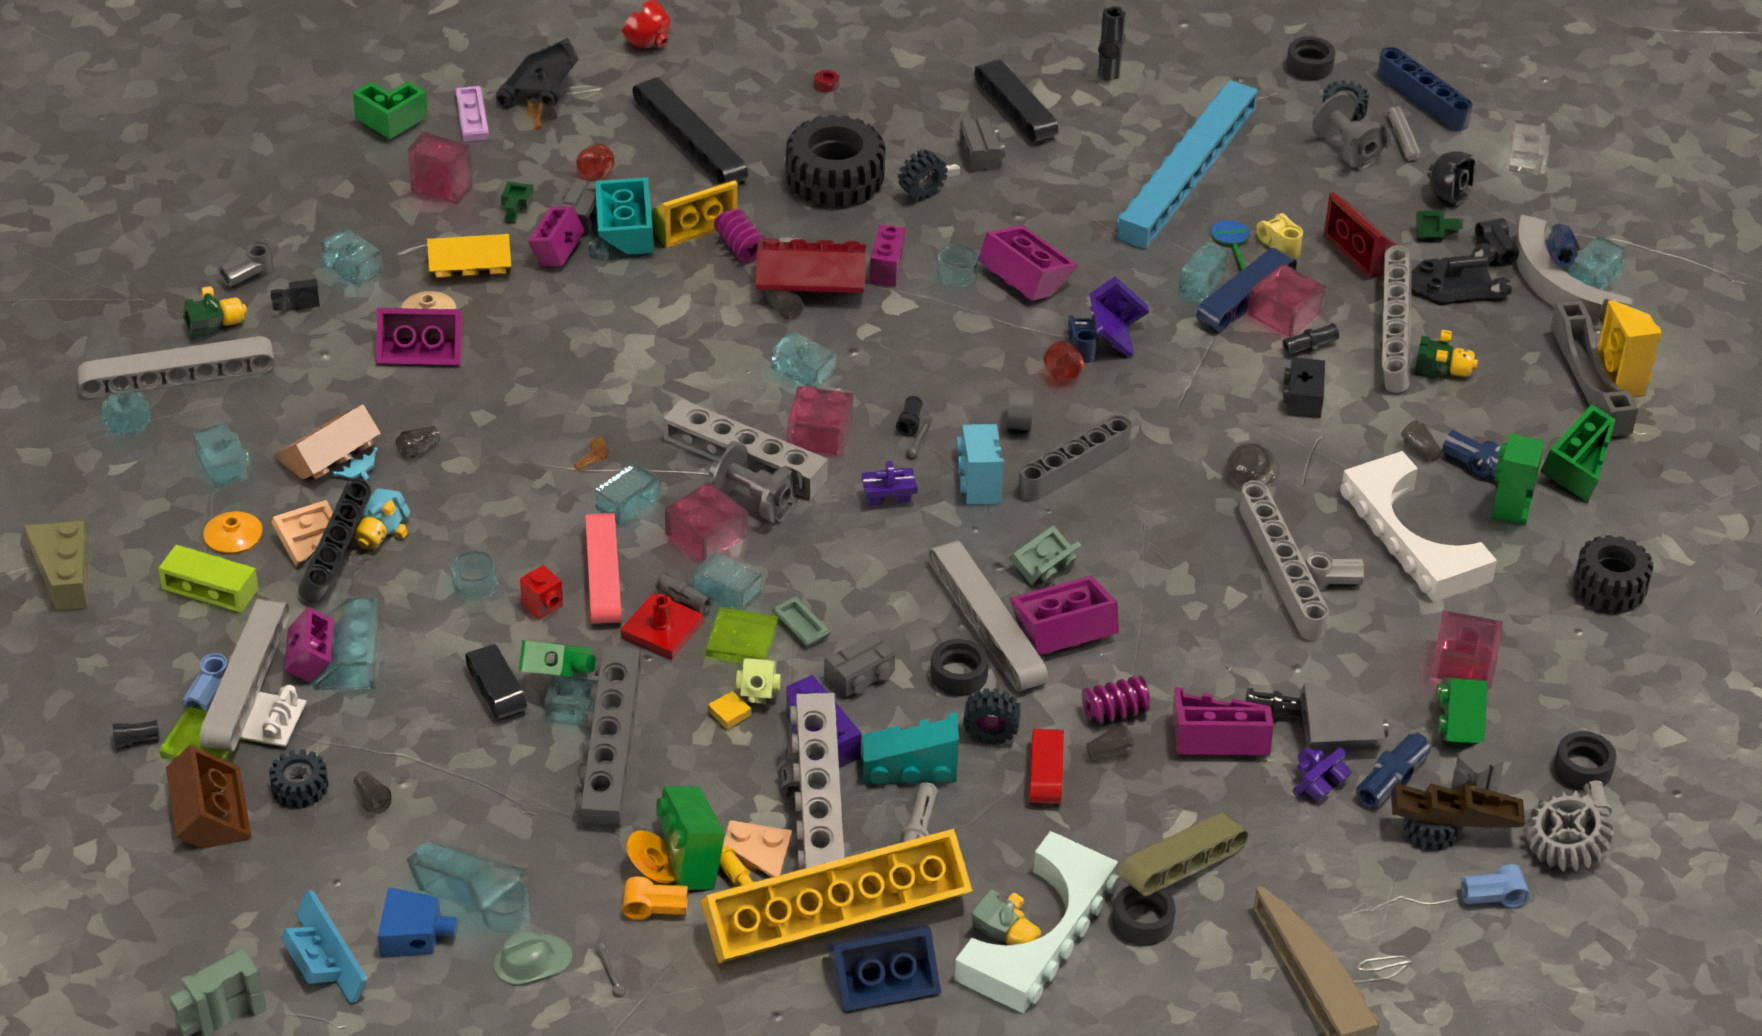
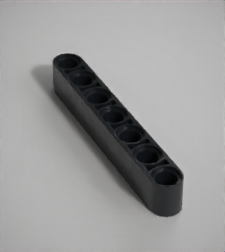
(690, 132)

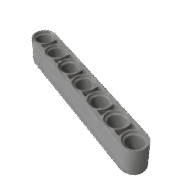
(1397, 319)
(176, 367)
(1283, 561)
(988, 616)
(244, 675)

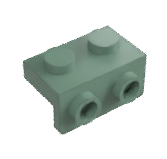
(1044, 554)

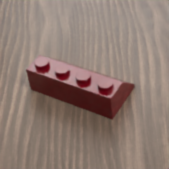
(810, 266)

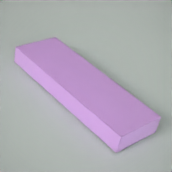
(472, 113)

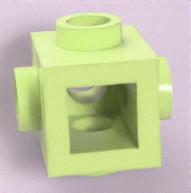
(767, 671)

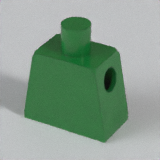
(568, 660)

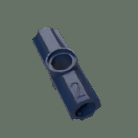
(1563, 245)
(1479, 457)
(1392, 769)

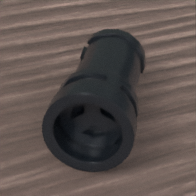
(909, 419)
(126, 734)

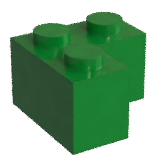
(390, 111)
(1464, 709)

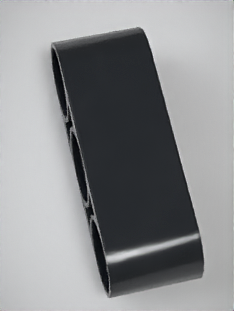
(496, 681)

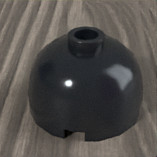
(1451, 176)

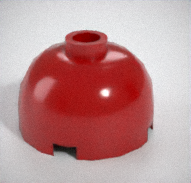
(649, 27)

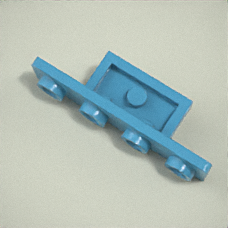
(322, 950)

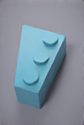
(980, 464)

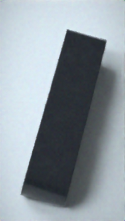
(1016, 101)
(334, 540)

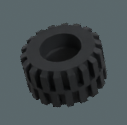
(1613, 573)

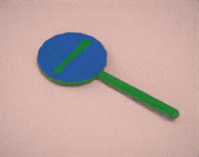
(1231, 233)

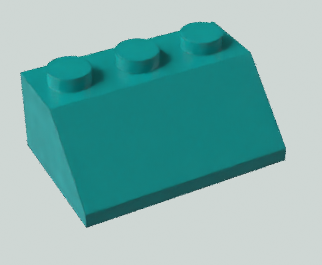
(625, 214)

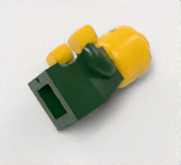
(210, 314)
(1439, 358)

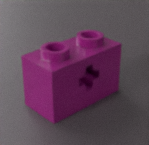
(556, 236)
(887, 255)
(309, 645)

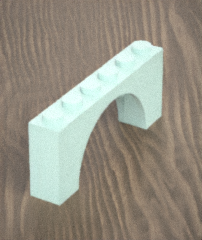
(1018, 972)

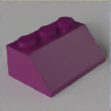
(1026, 261)
(419, 336)
(1066, 614)

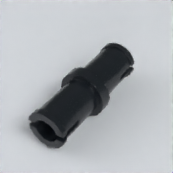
(1310, 339)

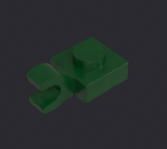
(515, 197)
(1433, 225)

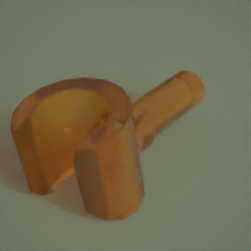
(535, 110)
(599, 451)

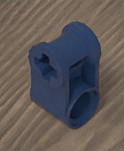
(1083, 336)

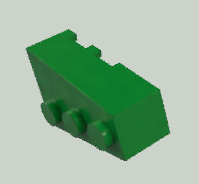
(1580, 453)
(691, 836)

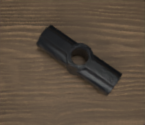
(1111, 43)

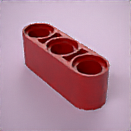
(1046, 766)

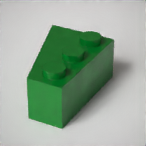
(1517, 477)

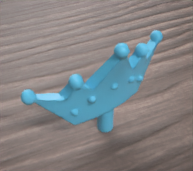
(359, 467)

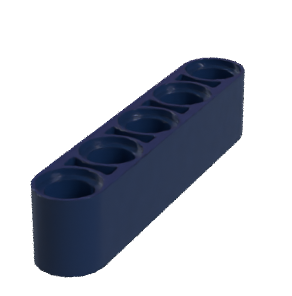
(1425, 88)
(1232, 299)

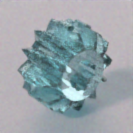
(126, 412)

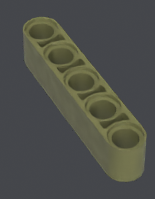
(1183, 854)

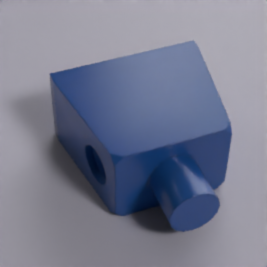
(412, 924)

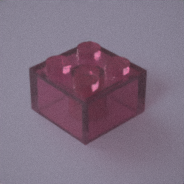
(440, 168)
(1286, 300)
(820, 420)
(706, 522)
(1467, 647)

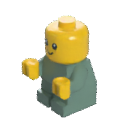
(1004, 920)

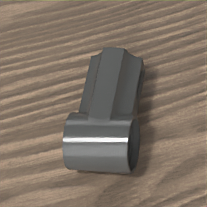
(255, 262)

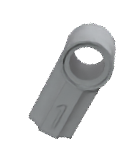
(1334, 571)

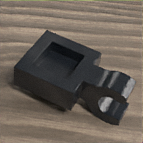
(300, 294)

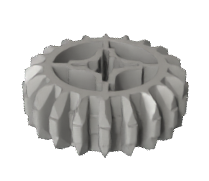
(1570, 820)

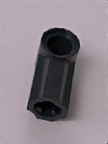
(1496, 233)

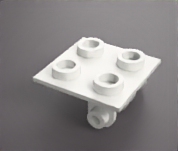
(274, 717)

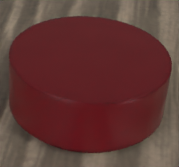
(826, 81)

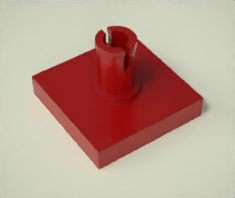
(662, 625)

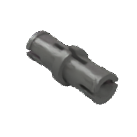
(684, 592)

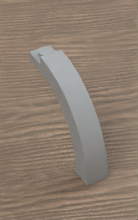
(1549, 279)

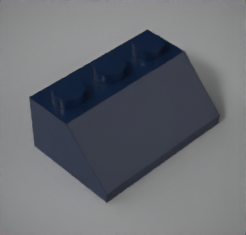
(884, 967)

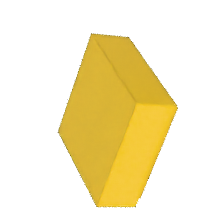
(729, 710)

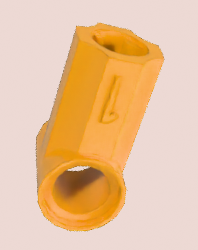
(644, 898)

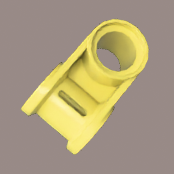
(1281, 234)

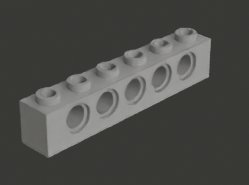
(712, 432)
(818, 711)

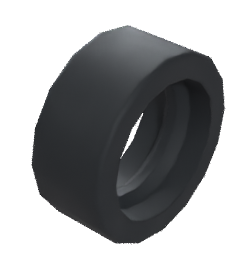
(1308, 68)
(959, 683)
(1590, 744)
(1139, 932)

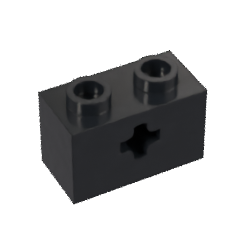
(1305, 387)

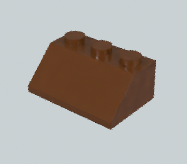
(207, 799)

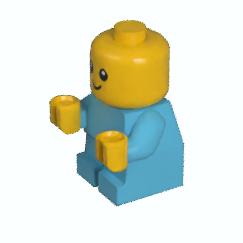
(382, 518)

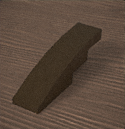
(1462, 808)

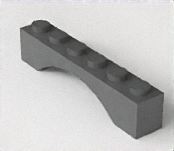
(1575, 336)

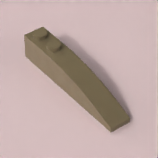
(1316, 970)

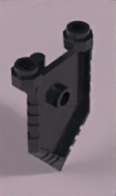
(540, 74)
(1459, 278)

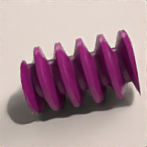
(739, 234)
(1116, 698)

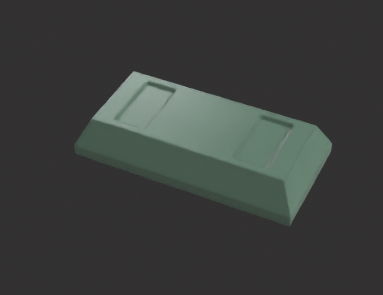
(801, 621)

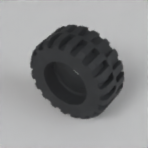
(835, 160)

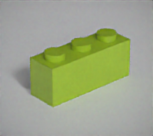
(208, 578)

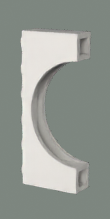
(1434, 566)

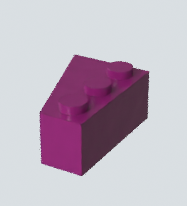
(1220, 726)

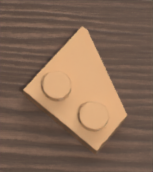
(302, 530)
(759, 846)

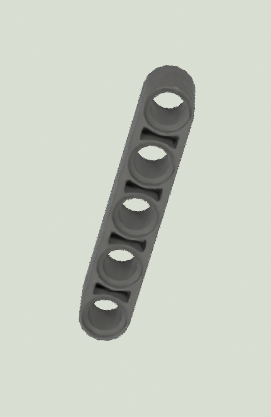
(1074, 458)

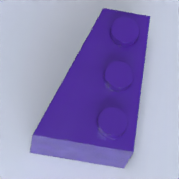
(848, 734)

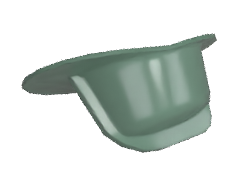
(531, 957)

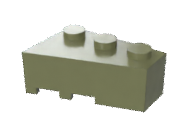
(62, 560)

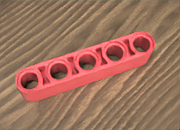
(603, 568)

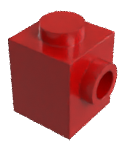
(541, 592)

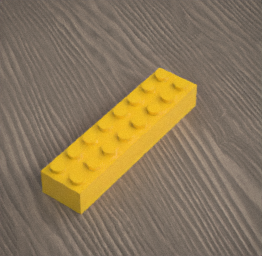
(835, 896)

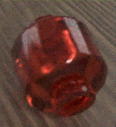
(595, 161)
(1063, 361)

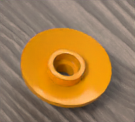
(233, 533)
(650, 856)

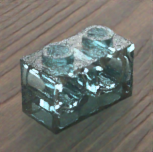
(1203, 272)
(569, 700)

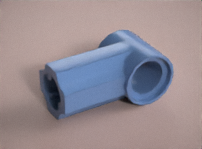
(207, 682)
(1504, 885)

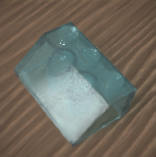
(353, 646)
(461, 874)

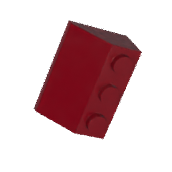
(1356, 236)

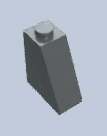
(1339, 721)

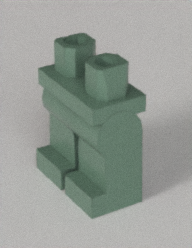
(218, 995)

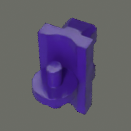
(888, 483)
(1313, 781)

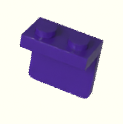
(1114, 310)

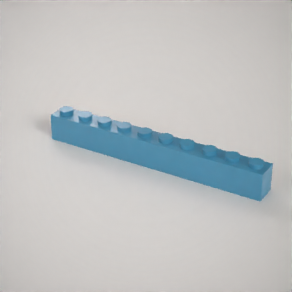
(1186, 164)

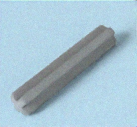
(1403, 133)

